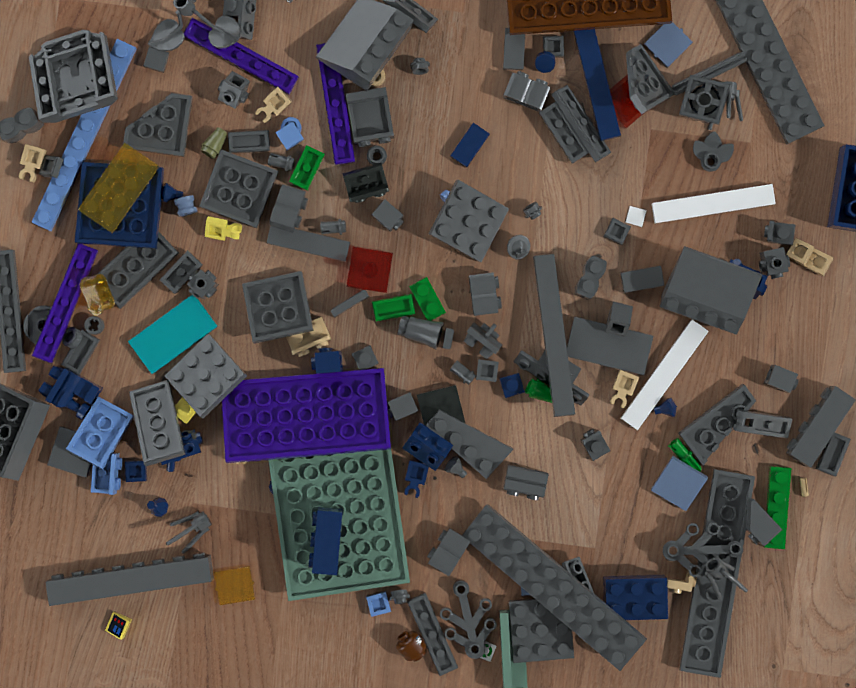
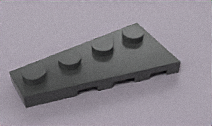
(715, 424)

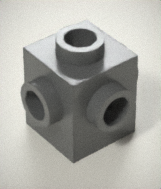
(233, 90)
(773, 256)
(208, 289)

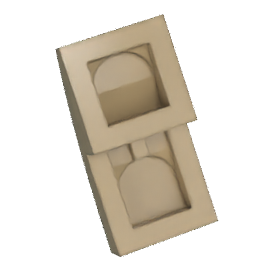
(809, 257)

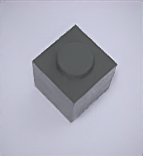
(388, 216)
(619, 319)
(781, 379)
(402, 406)

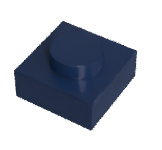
(511, 385)

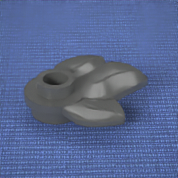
(713, 149)

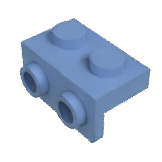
(107, 479)

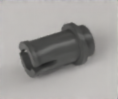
(281, 161)
(333, 227)
(462, 372)

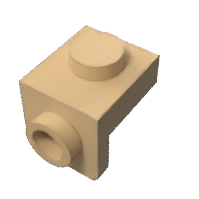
(677, 586)

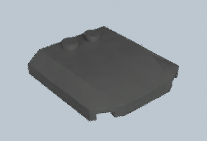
(72, 76)

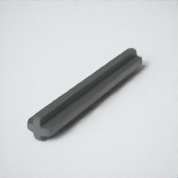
(712, 71)

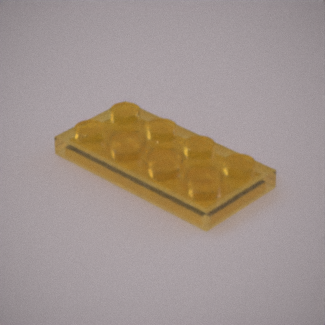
(118, 188)

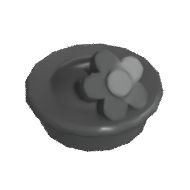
(518, 247)

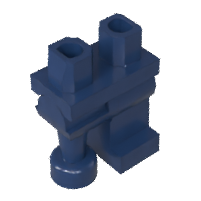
(67, 386)

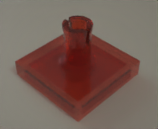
(623, 105)
(369, 269)

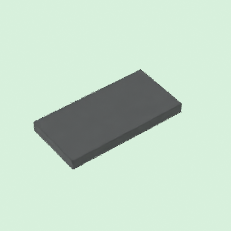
(136, 268)
(592, 344)
(157, 423)

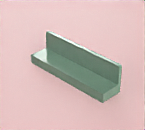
(513, 674)

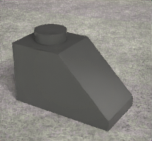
(760, 524)

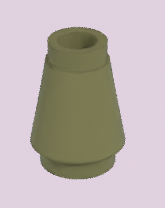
(214, 143)

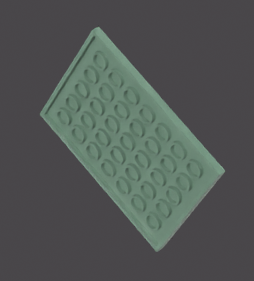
(371, 526)

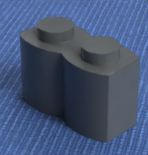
(527, 91)
(23, 123)
(287, 208)
(592, 271)
(483, 294)
(448, 552)

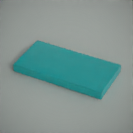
(172, 334)

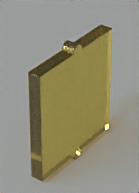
(234, 585)

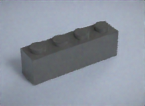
(820, 426)

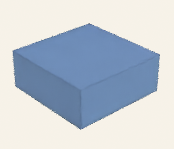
(289, 136)
(378, 603)

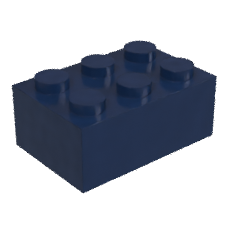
(325, 541)
(637, 596)

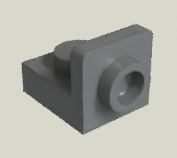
(780, 233)
(594, 444)

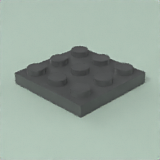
(238, 188)
(468, 221)
(277, 307)
(205, 376)
(537, 633)

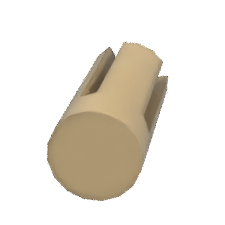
(804, 487)

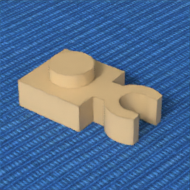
(275, 102)
(32, 159)
(624, 384)

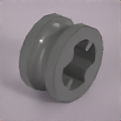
(88, 324)

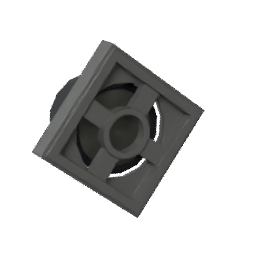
(704, 100)

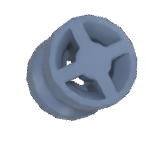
(185, 206)

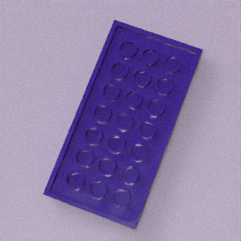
(306, 416)

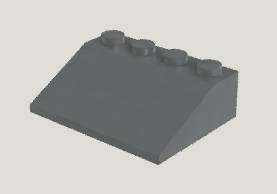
(365, 41)
(710, 290)
(19, 427)

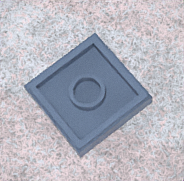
(679, 483)

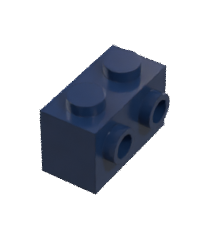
(327, 361)
(427, 446)

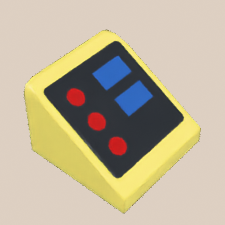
(118, 625)

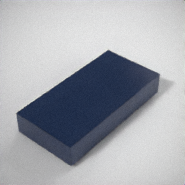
(470, 145)

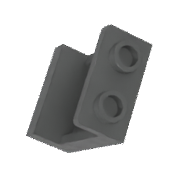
(370, 117)

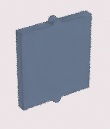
(668, 43)

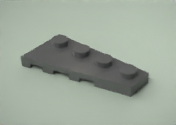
(474, 446)

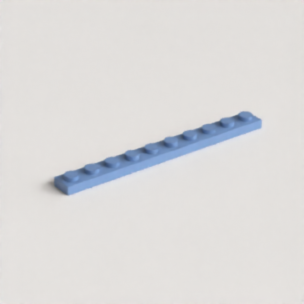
(80, 145)

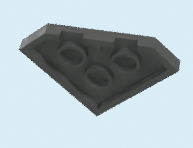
(645, 81)
(162, 127)

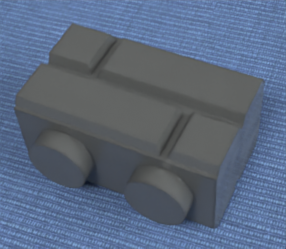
(525, 481)

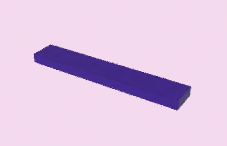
(243, 58)
(336, 113)
(64, 303)

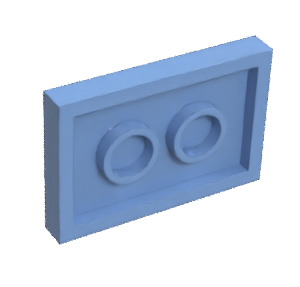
(100, 433)

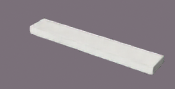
(713, 203)
(664, 374)

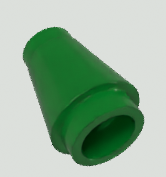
(538, 390)

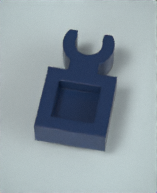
(416, 475)

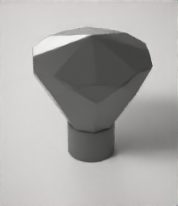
(455, 467)

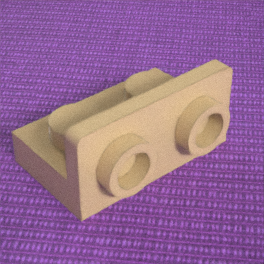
(303, 342)

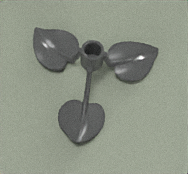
(169, 35)

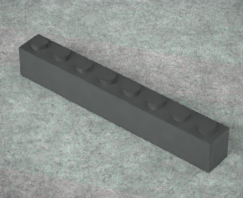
(130, 579)

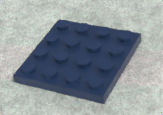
(139, 225)

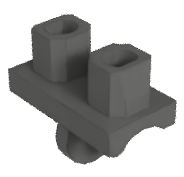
(486, 336)

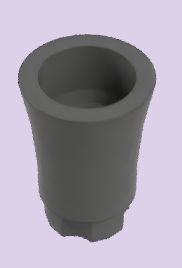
(421, 330)

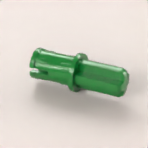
(683, 454)

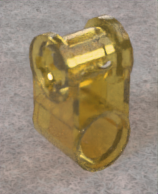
(97, 291)

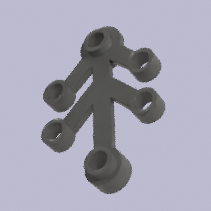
(698, 548)
(468, 623)

